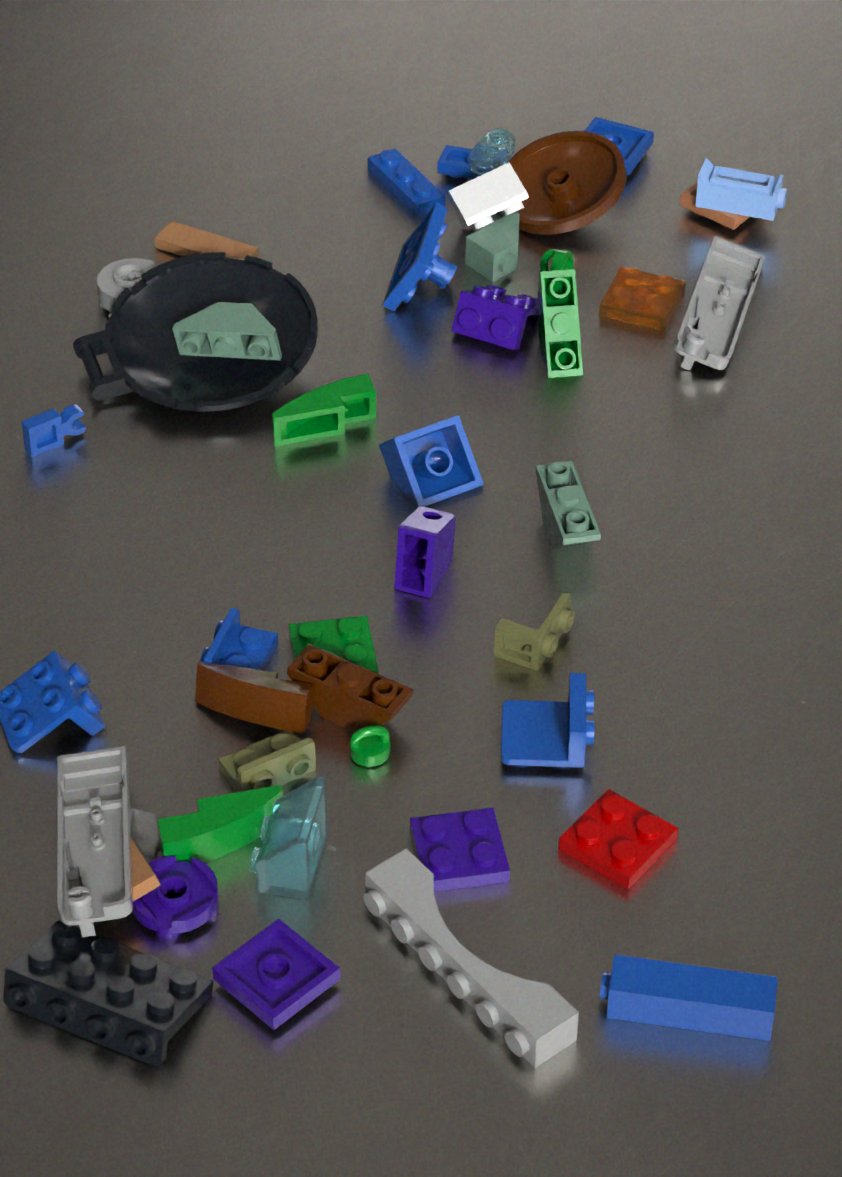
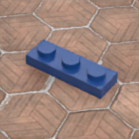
(405, 181)

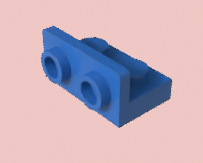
(240, 644)

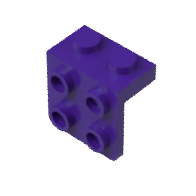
(493, 316)

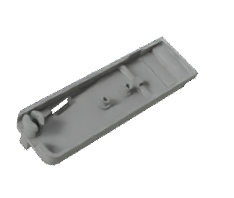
(718, 304)
(93, 838)

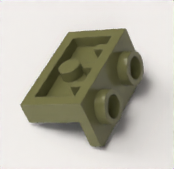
(269, 762)

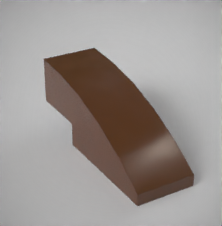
(255, 696)

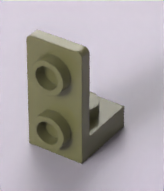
(532, 646)

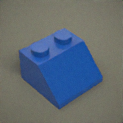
(432, 462)

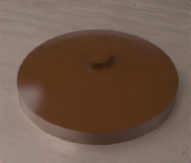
(568, 181)

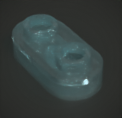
(492, 151)

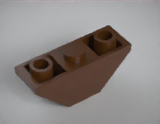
(347, 691)

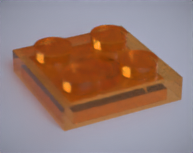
(642, 298)

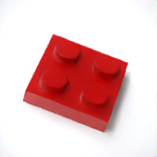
(618, 839)

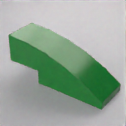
(325, 411)
(219, 826)

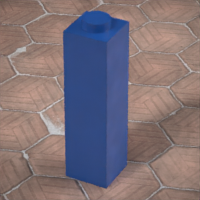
(690, 997)

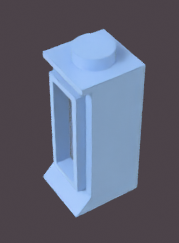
(739, 192)

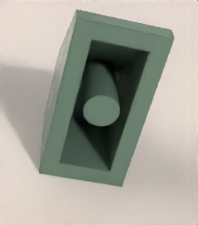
(494, 248)

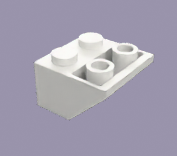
(487, 195)

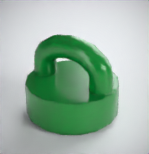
(561, 260)
(370, 746)

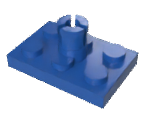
(420, 260)

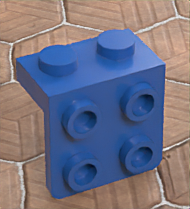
(45, 699)
(549, 730)

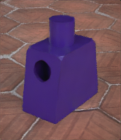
(428, 537)

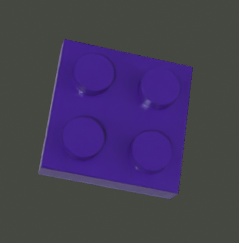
(461, 849)
(276, 973)

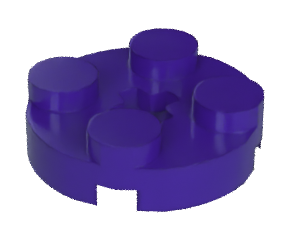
(181, 914)

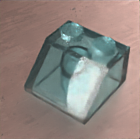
(292, 842)

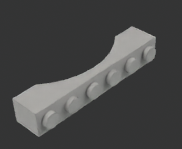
(523, 1011)

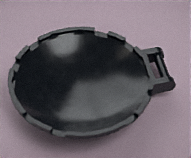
(145, 349)

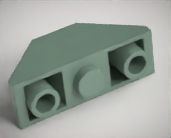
(228, 332)
(565, 506)

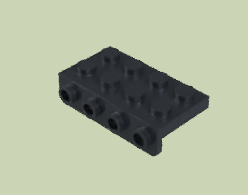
(104, 991)

